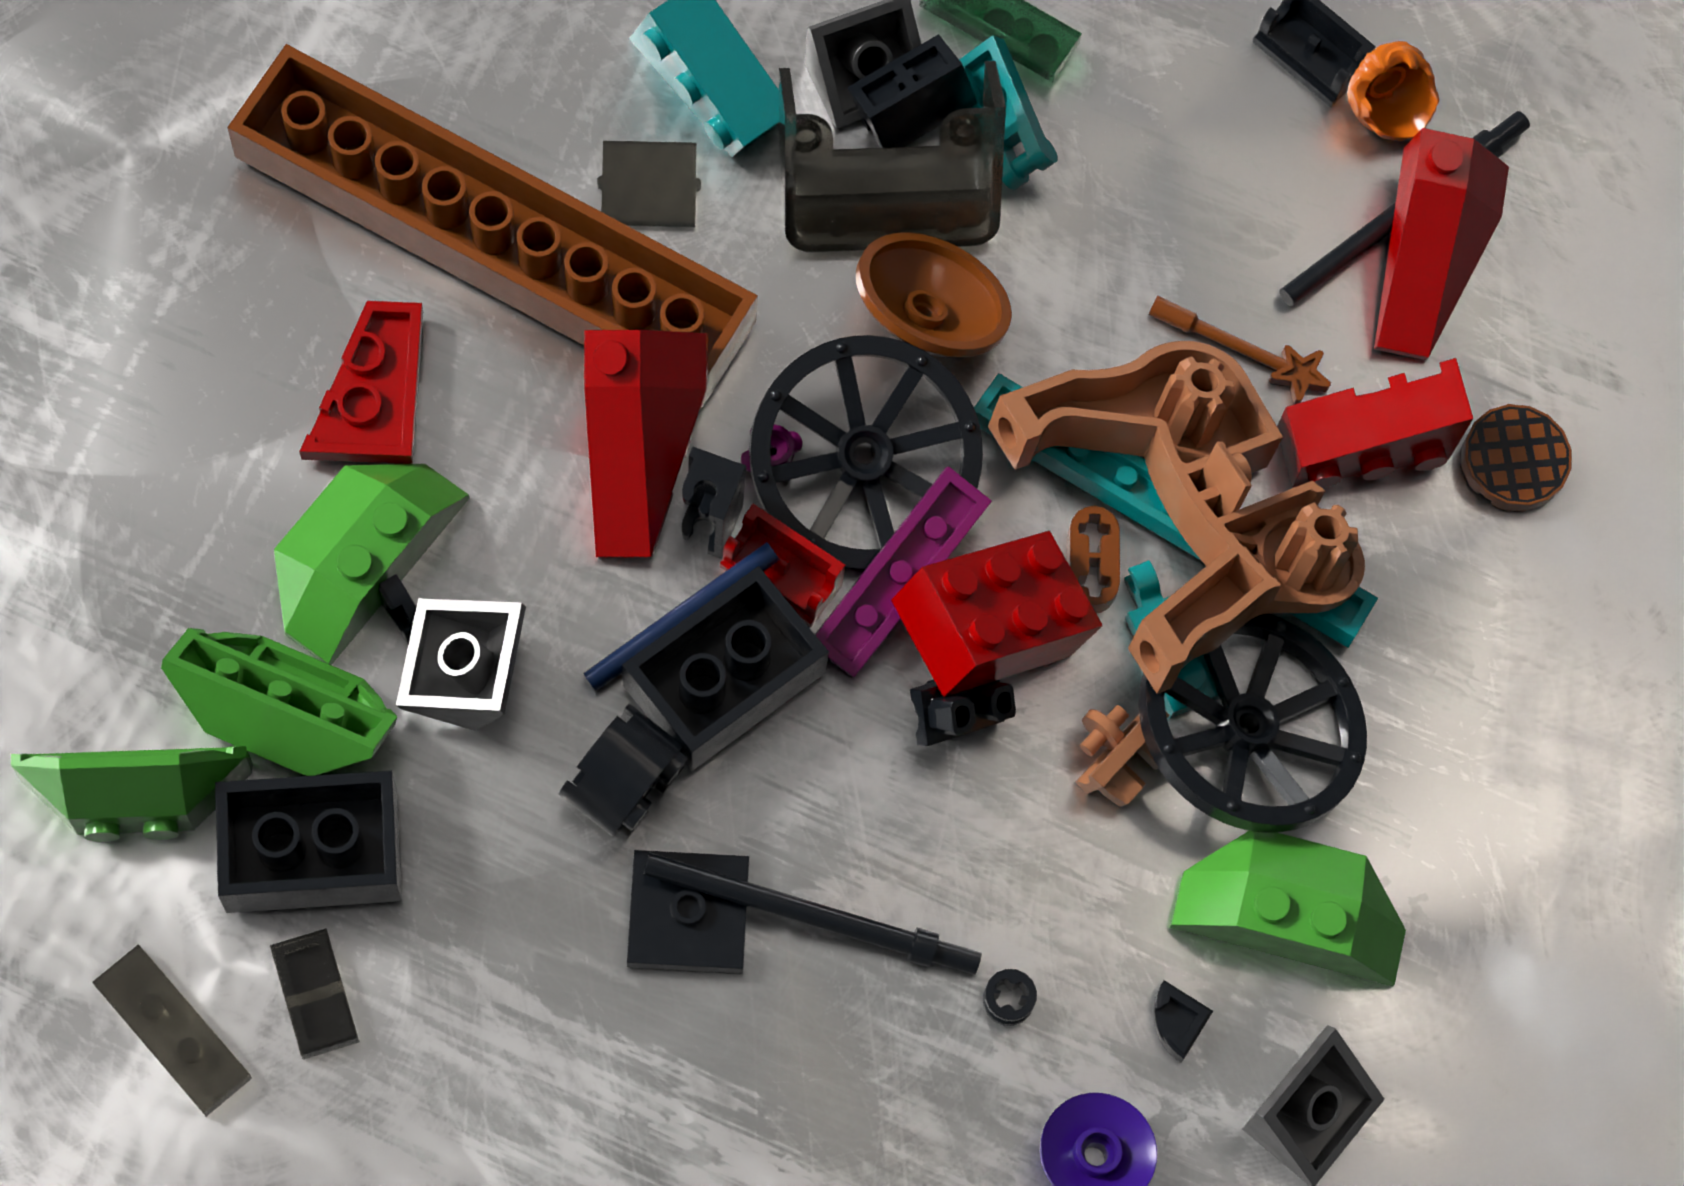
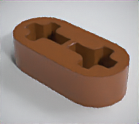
(1107, 556)

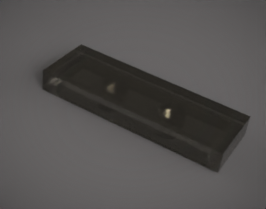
(172, 1030)

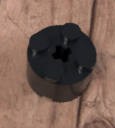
(623, 771)

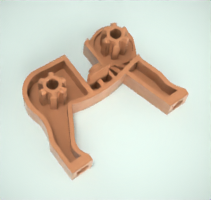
(1201, 442)

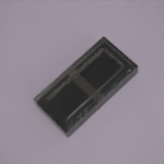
(314, 993)

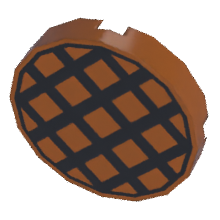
(1516, 457)

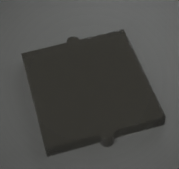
(649, 183)

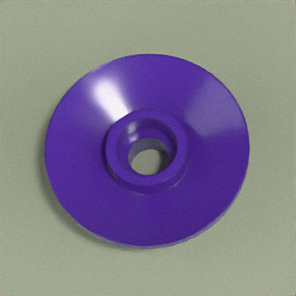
(1103, 1124)

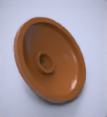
(933, 295)

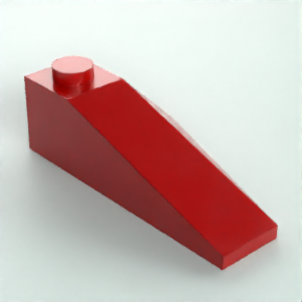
(1440, 227)
(640, 419)

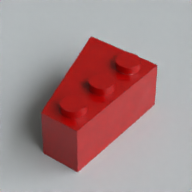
(1376, 431)

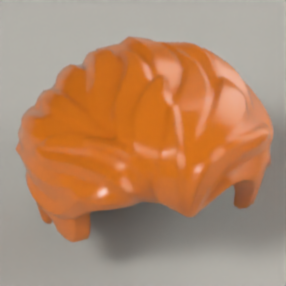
(1394, 91)

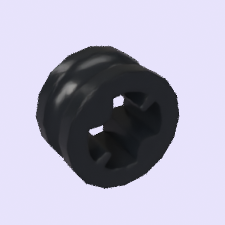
(1012, 980)

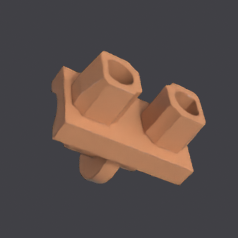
(1109, 771)

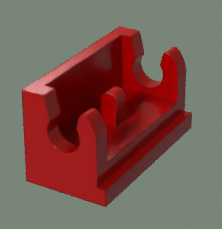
(805, 572)

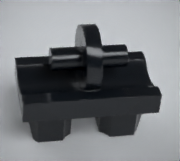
(960, 713)

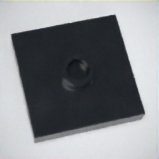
(682, 926)

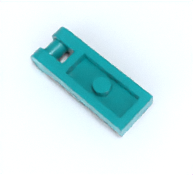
(1020, 117)

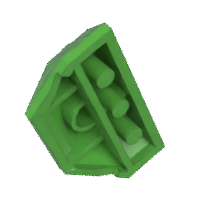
(353, 539)
(277, 701)
(132, 789)
(1294, 904)

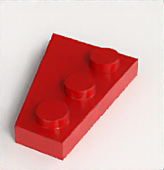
(375, 392)

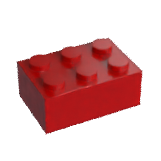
(996, 612)

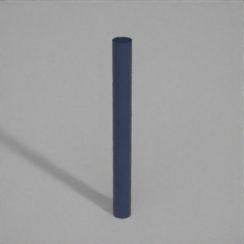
(611, 665)

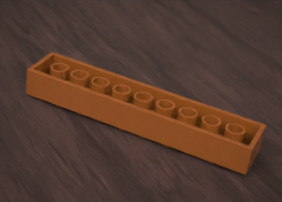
(478, 213)

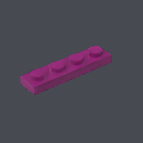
(922, 539)

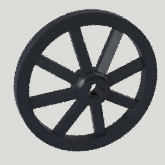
(882, 447)
(1263, 724)

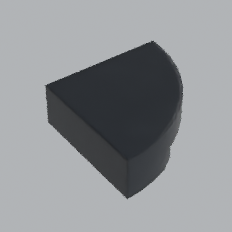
(398, 605)
(1178, 1019)

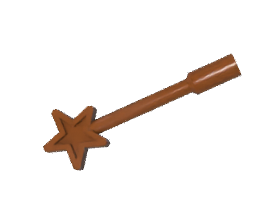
(1291, 369)

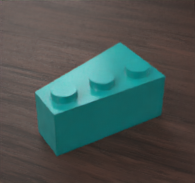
(710, 71)

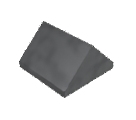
(854, 47)
(461, 660)
(1316, 1108)

